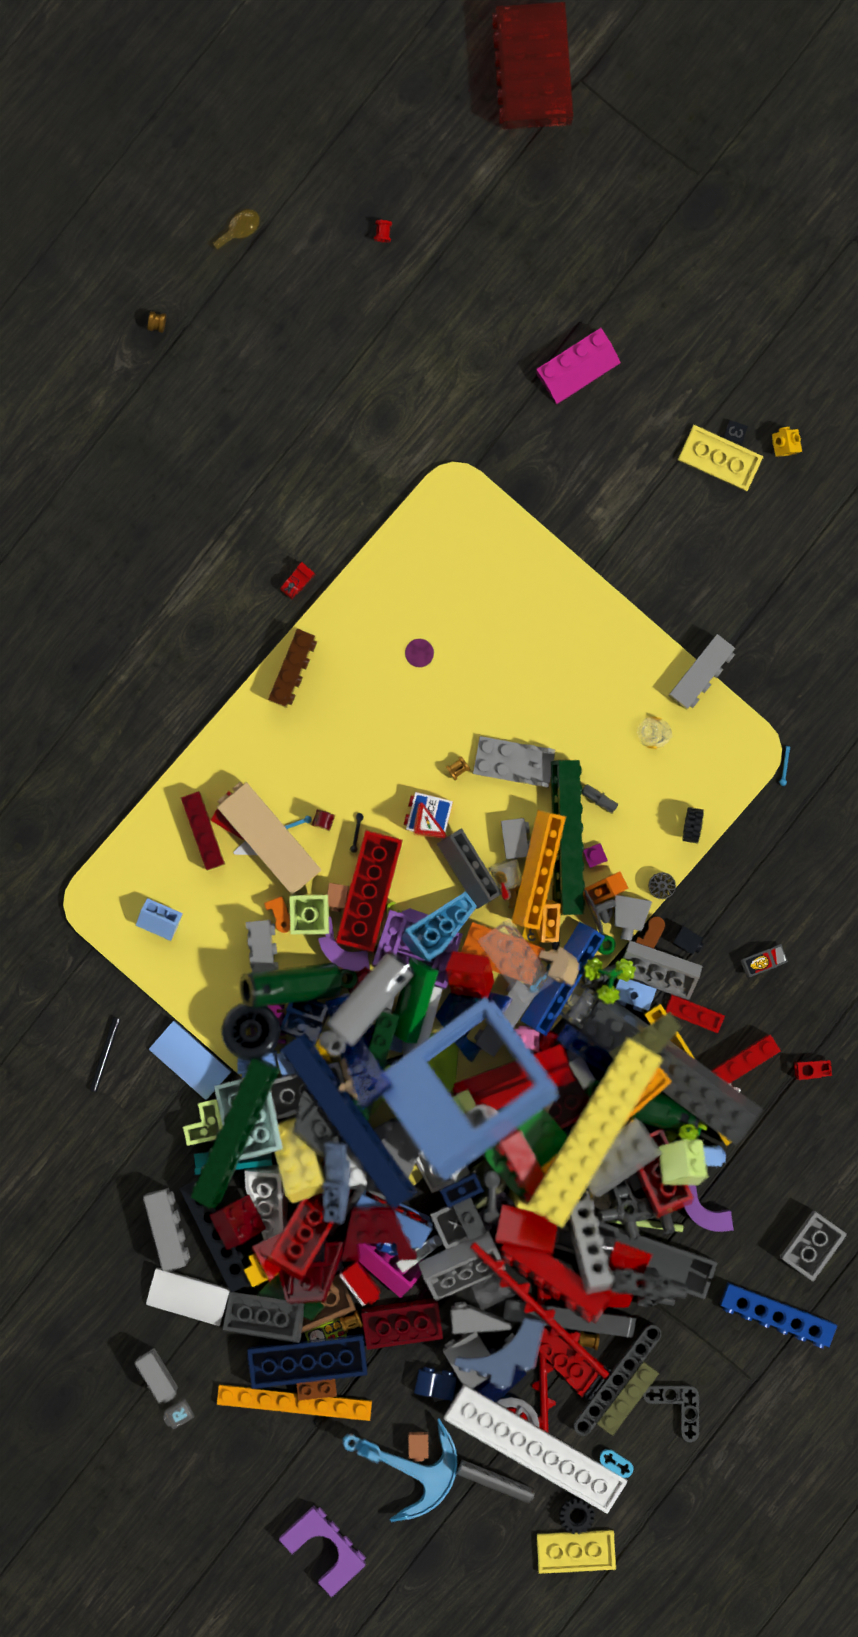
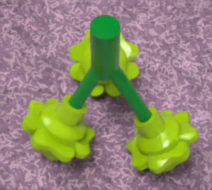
(624, 970)

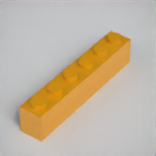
(538, 870)

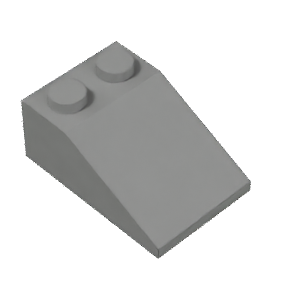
(473, 1319)

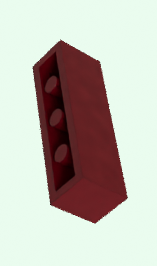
(203, 830)

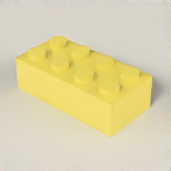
(298, 1165)

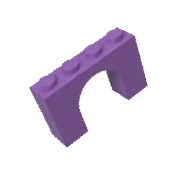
(315, 1524)

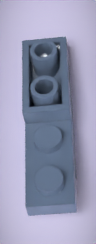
(337, 1182)

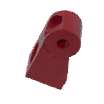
(323, 820)

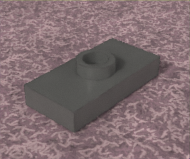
(470, 1219)

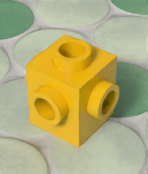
(786, 442)

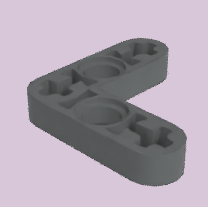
(679, 1399)

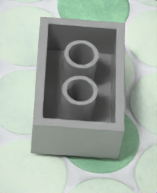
(813, 1245)

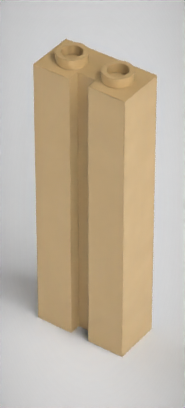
(268, 837)

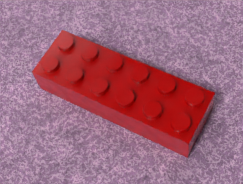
(369, 891)
(301, 1236)
(558, 1280)

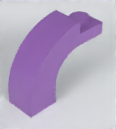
(347, 960)
(710, 1220)

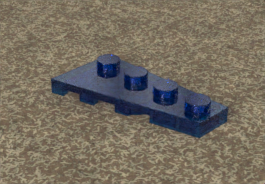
(366, 1073)

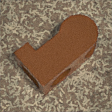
(655, 928)

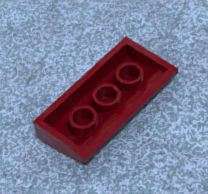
(401, 1323)

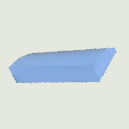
(189, 1060)

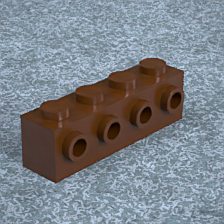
(291, 669)

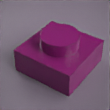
(595, 855)

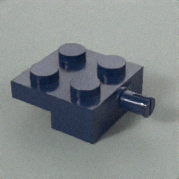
(305, 1018)

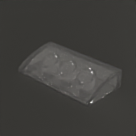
(516, 960)

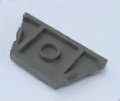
(314, 1126)

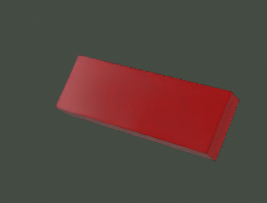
(694, 1013)

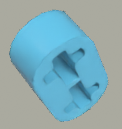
(613, 1466)

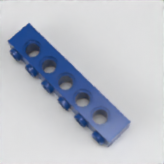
(733, 1293)

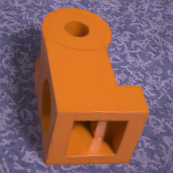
(280, 912)

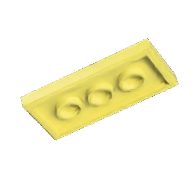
(720, 458)
(576, 1551)

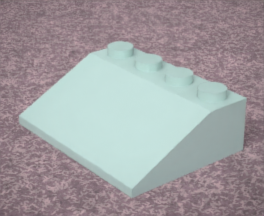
(265, 1134)

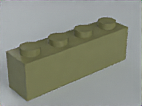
(628, 1397)

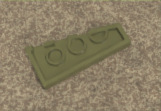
(655, 1035)

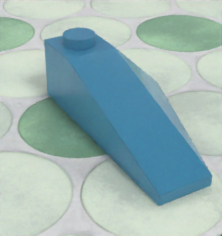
(435, 931)

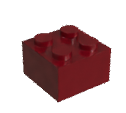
(237, 1222)

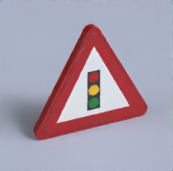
(426, 824)

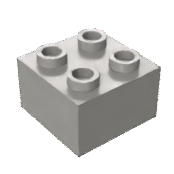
(449, 1226)

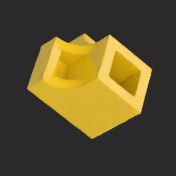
(254, 1272)

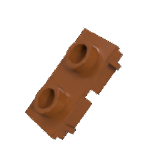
(316, 1389)

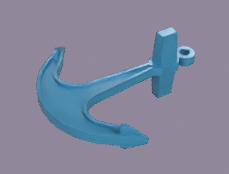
(436, 1478)

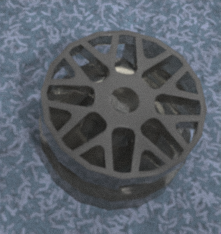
(662, 885)

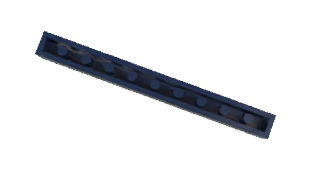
(349, 1121)

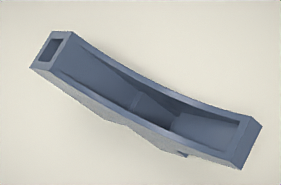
(520, 1351)

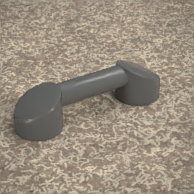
(492, 1180)

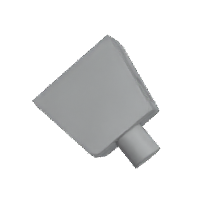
(630, 914)

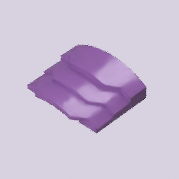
(391, 940)

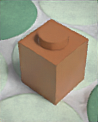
(337, 896)
(418, 1445)

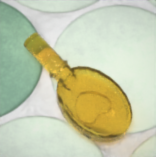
(241, 226)

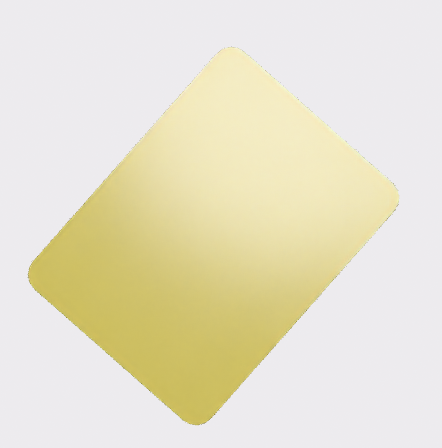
(522, 655)

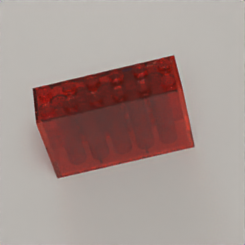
(532, 65)

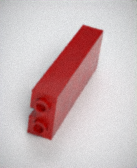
(509, 1081)

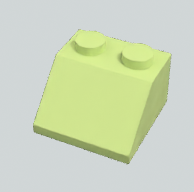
(309, 914)
(683, 1163)

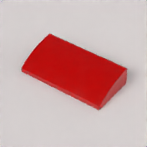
(625, 1258)

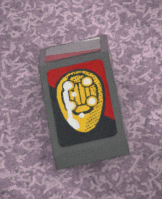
(764, 961)

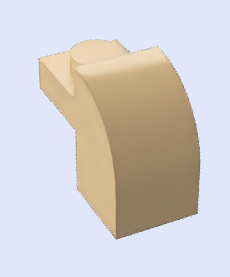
(563, 965)

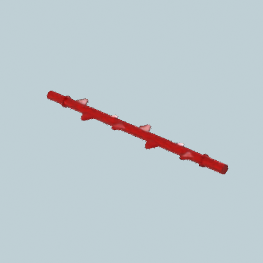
(531, 1306)
(544, 1368)

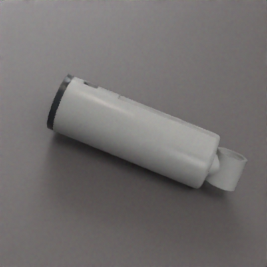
(366, 1003)

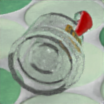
(506, 876)

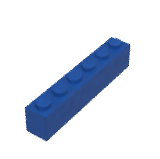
(551, 1000)

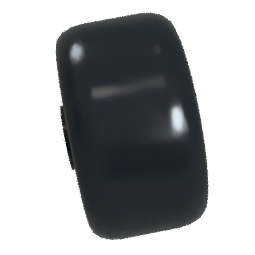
(235, 1027)

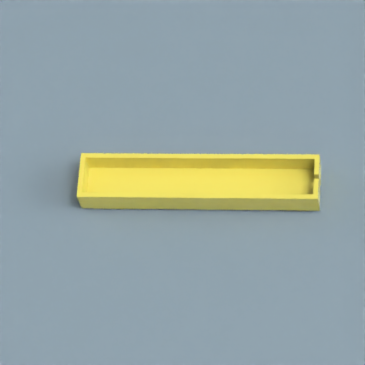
(594, 1132)

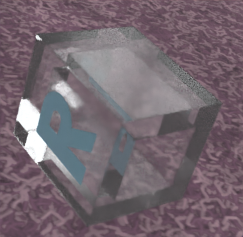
(178, 1414)

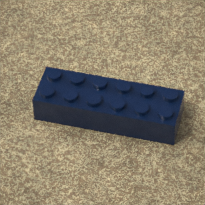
(307, 1361)

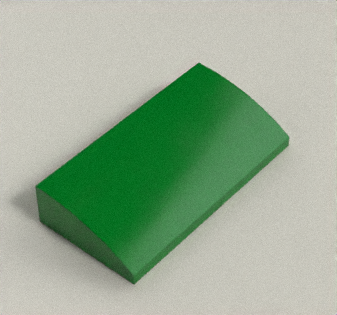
(414, 1001)

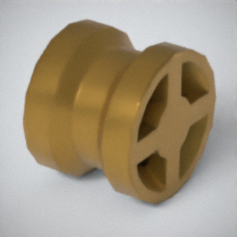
(156, 322)

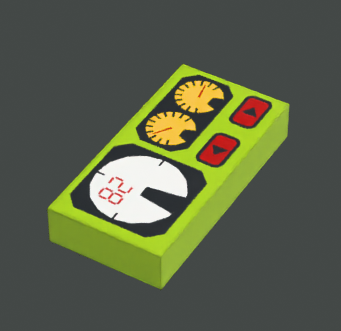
(327, 1330)

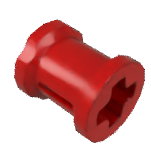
(383, 231)

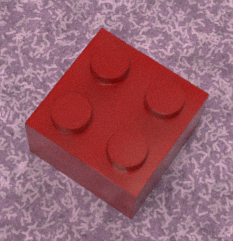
(470, 974)

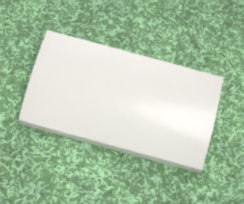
(188, 1296)

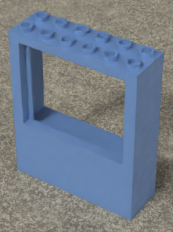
(432, 1113)

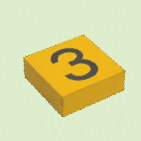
(531, 936)

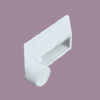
(429, 1245)

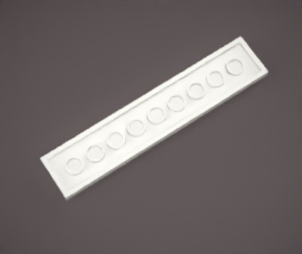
(535, 1449)

